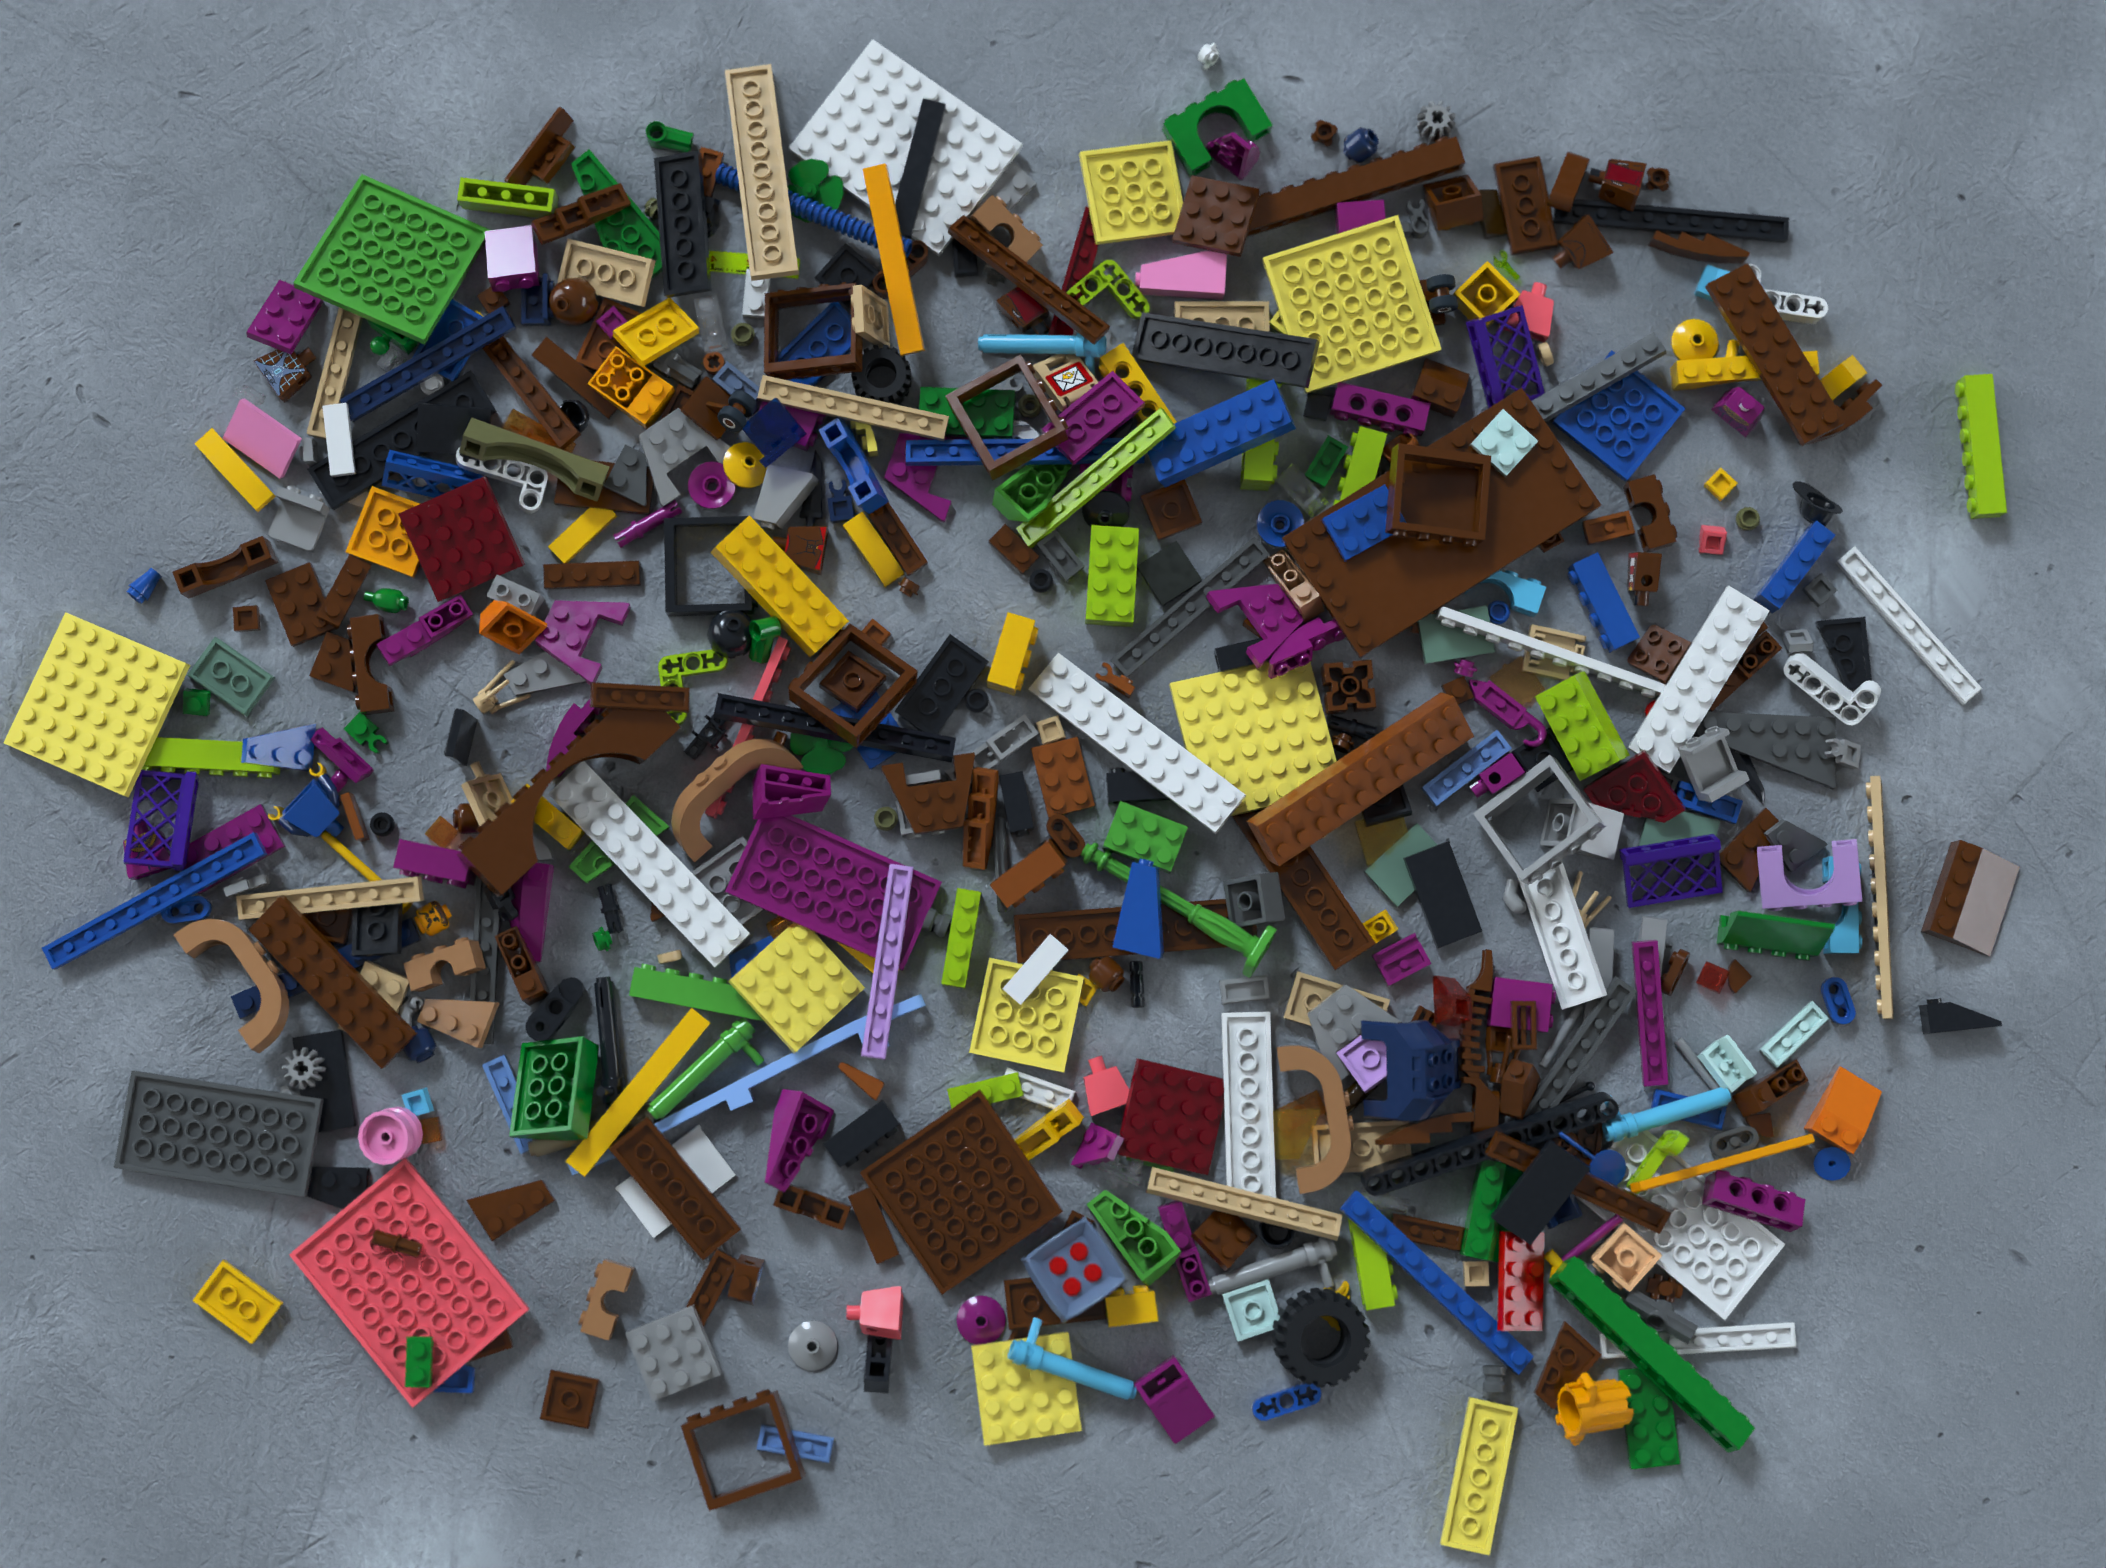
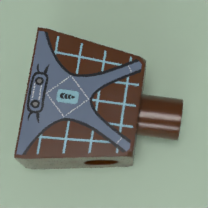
(286, 371)

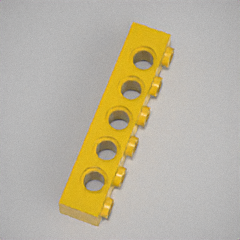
(1121, 358)

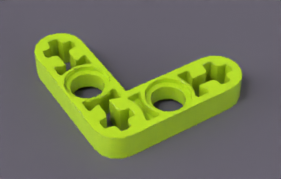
(1105, 282)
(676, 676)
(1669, 1144)

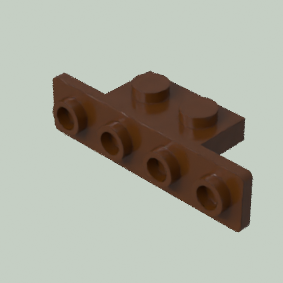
(545, 153)

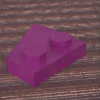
(1097, 1147)

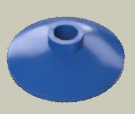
(1275, 512)

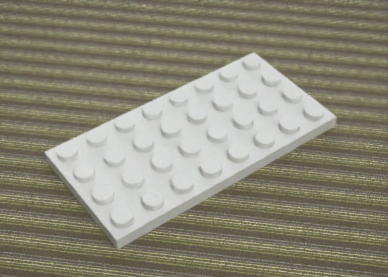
(1700, 1246)

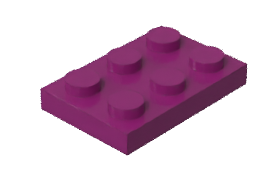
(284, 317)

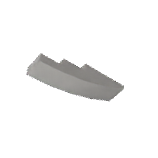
(1001, 745)
(1651, 929)
(1603, 949)

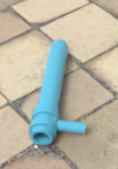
(1044, 344)
(1632, 1124)
(1036, 1358)

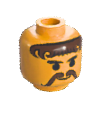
(432, 918)

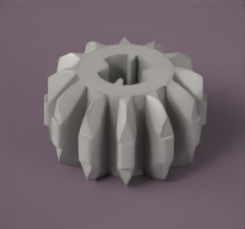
(1435, 112)
(294, 1068)

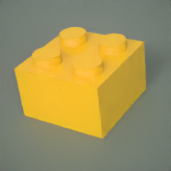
(1485, 294)
(1131, 1306)

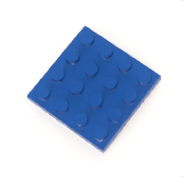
(1621, 422)

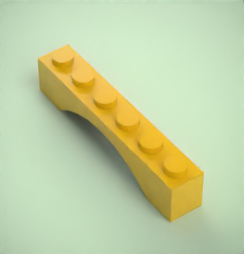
(1722, 370)

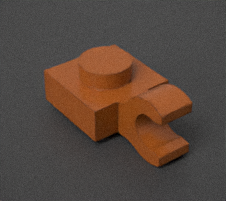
(1121, 684)

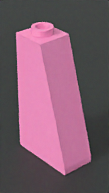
(1186, 276)

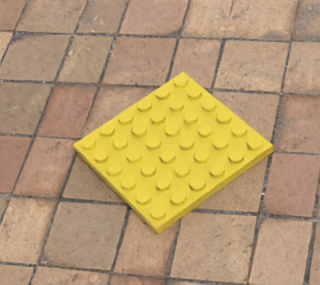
(1356, 299)
(97, 704)
(1255, 729)

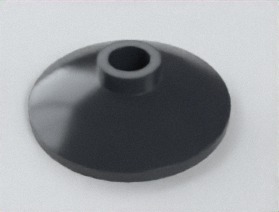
(1106, 503)

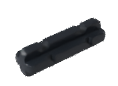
(1136, 984)

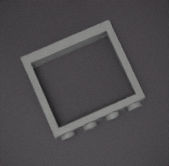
(1519, 789)

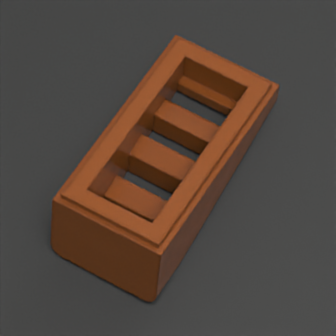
(868, 1083)

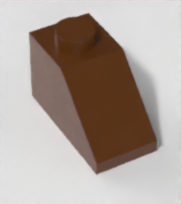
(1518, 1088)

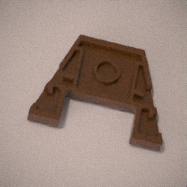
(933, 805)

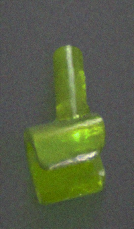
(1504, 264)

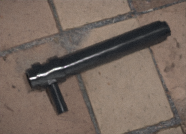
(612, 1081)

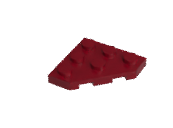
(1636, 790)

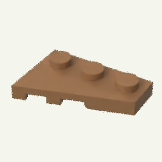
(459, 1019)

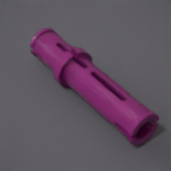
(646, 524)

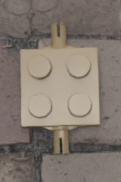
(485, 793)

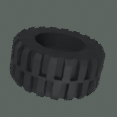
(1343, 1358)

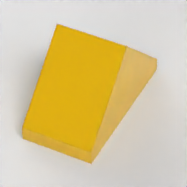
(1843, 377)

